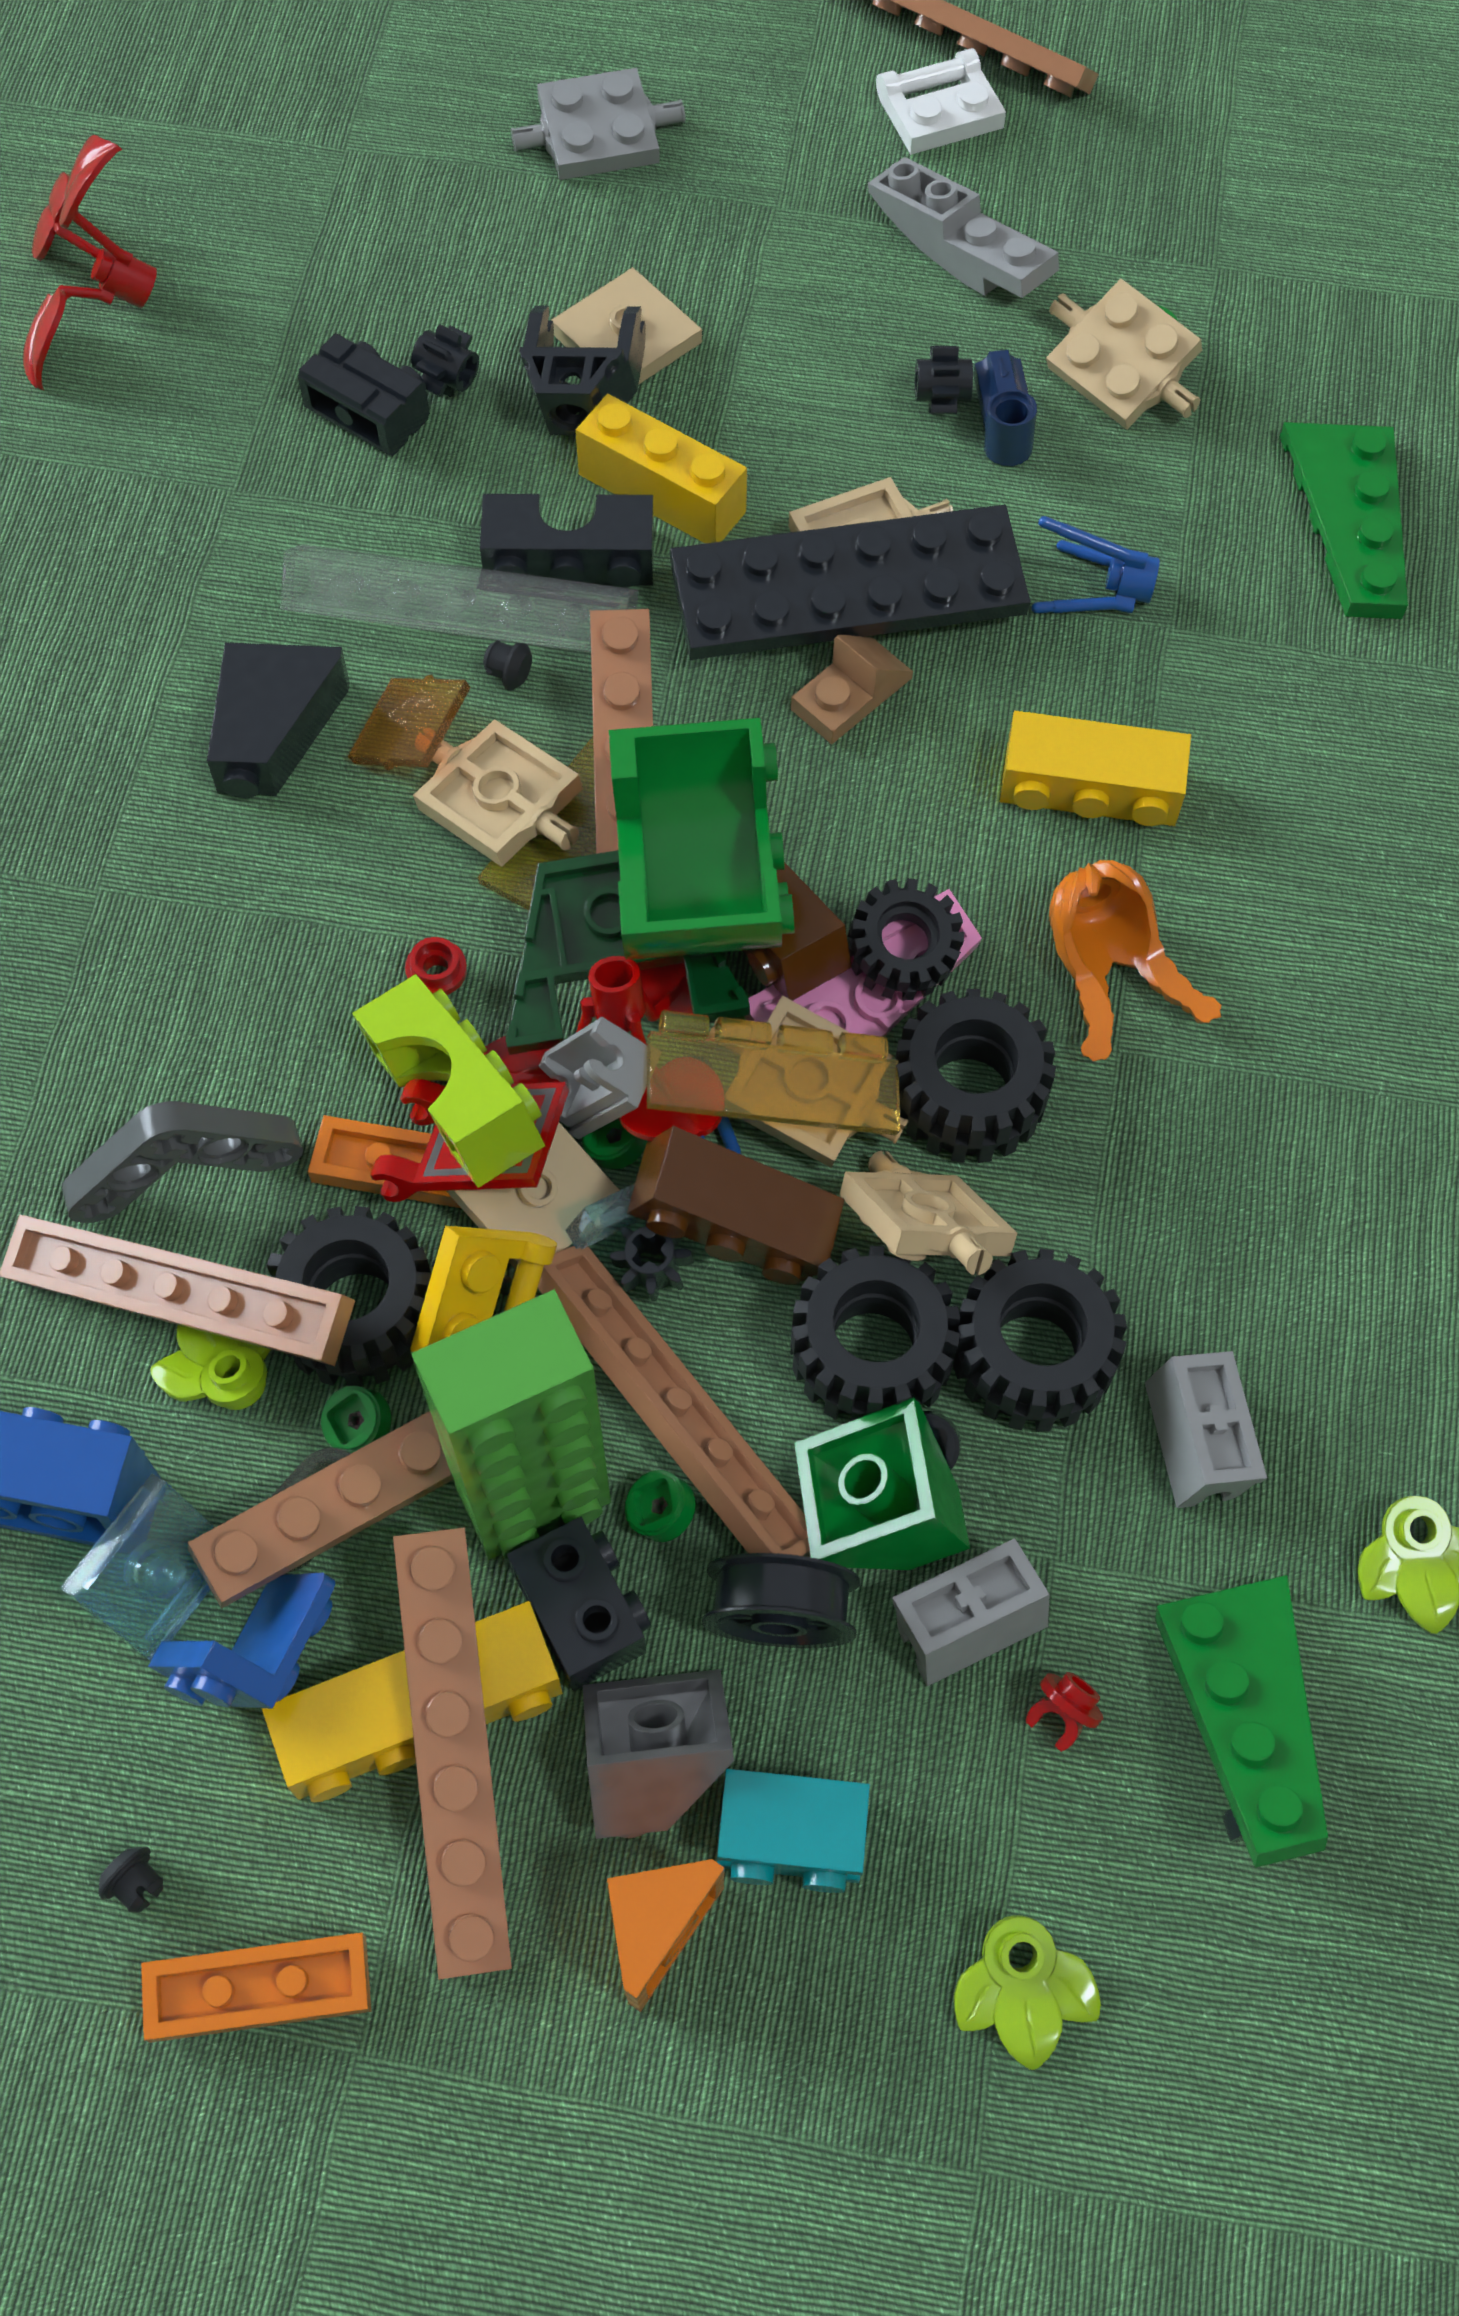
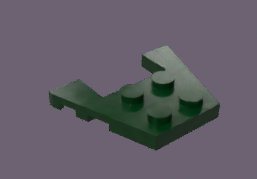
(573, 927)

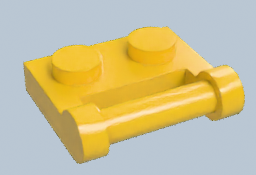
(471, 1275)

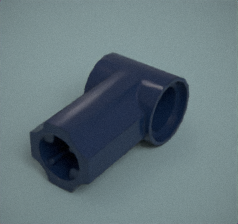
(1005, 408)

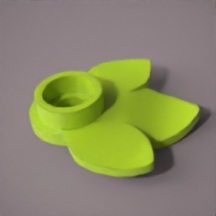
(204, 1370)
(1419, 1573)
(1028, 2000)

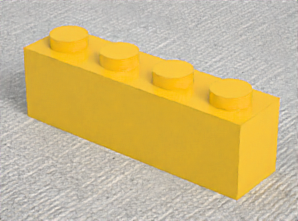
(366, 1718)

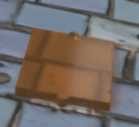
(409, 722)

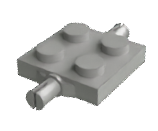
(598, 124)

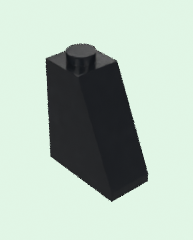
(270, 712)

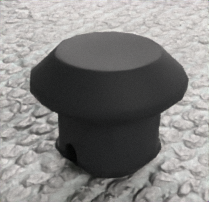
(508, 663)
(129, 1878)

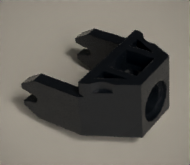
(599, 369)

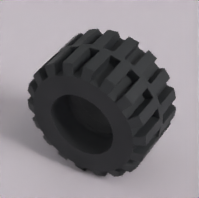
(981, 1032)
(369, 1247)
(875, 1287)
(1050, 1292)

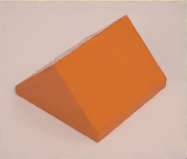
(656, 1918)

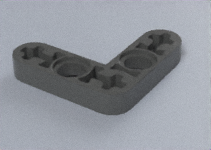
(174, 1134)

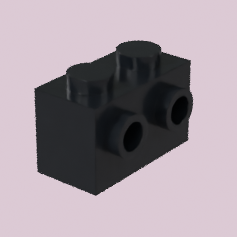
(579, 1602)

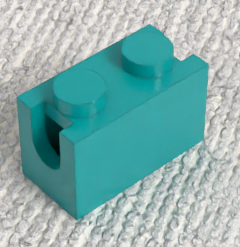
(793, 1829)

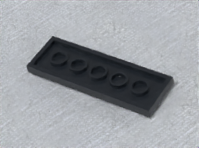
(848, 581)

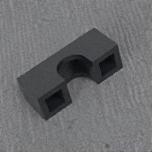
(607, 551)

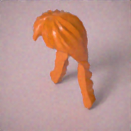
(1111, 918)

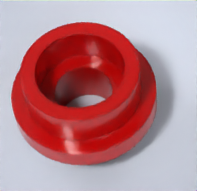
(435, 952)

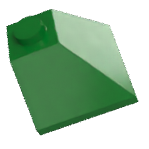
(880, 1492)

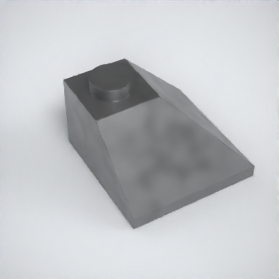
(653, 1749)

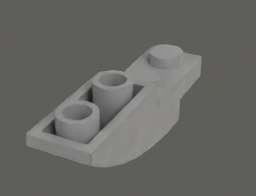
(954, 233)

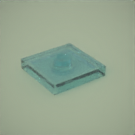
(141, 1571)

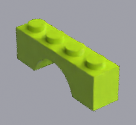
(478, 1112)

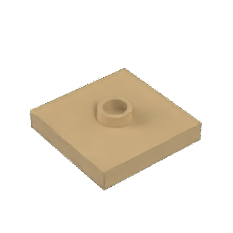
(598, 321)
(565, 1187)

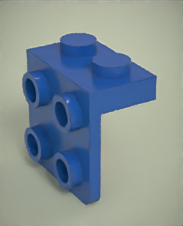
(265, 1655)

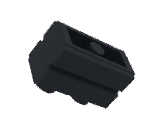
(364, 393)

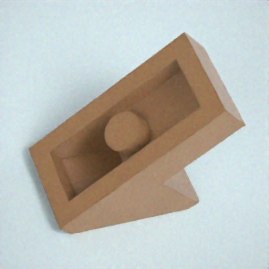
(850, 687)

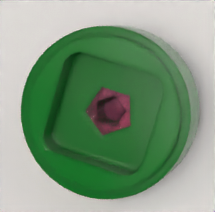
(613, 1146)
(355, 1418)
(660, 1506)

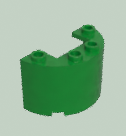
(697, 840)

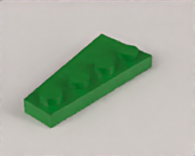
(1355, 509)

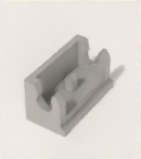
(603, 1075)
(1204, 1428)
(972, 1611)

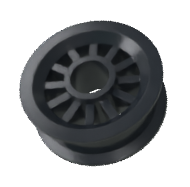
(781, 1600)

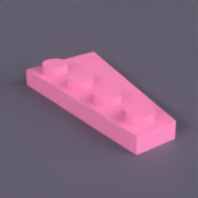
(851, 1003)

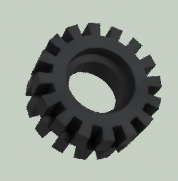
(912, 906)

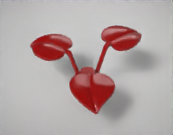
(114, 267)
(623, 997)

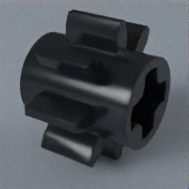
(445, 360)
(943, 379)
(650, 1275)

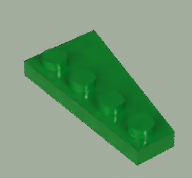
(1250, 1704)

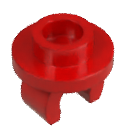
(1072, 1700)

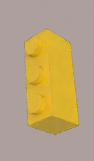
(643, 456)
(1095, 768)

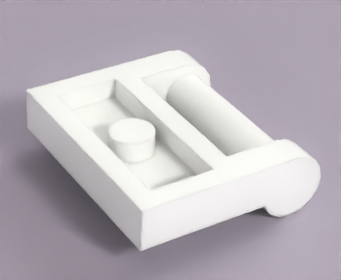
(943, 114)

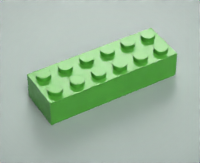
(518, 1423)

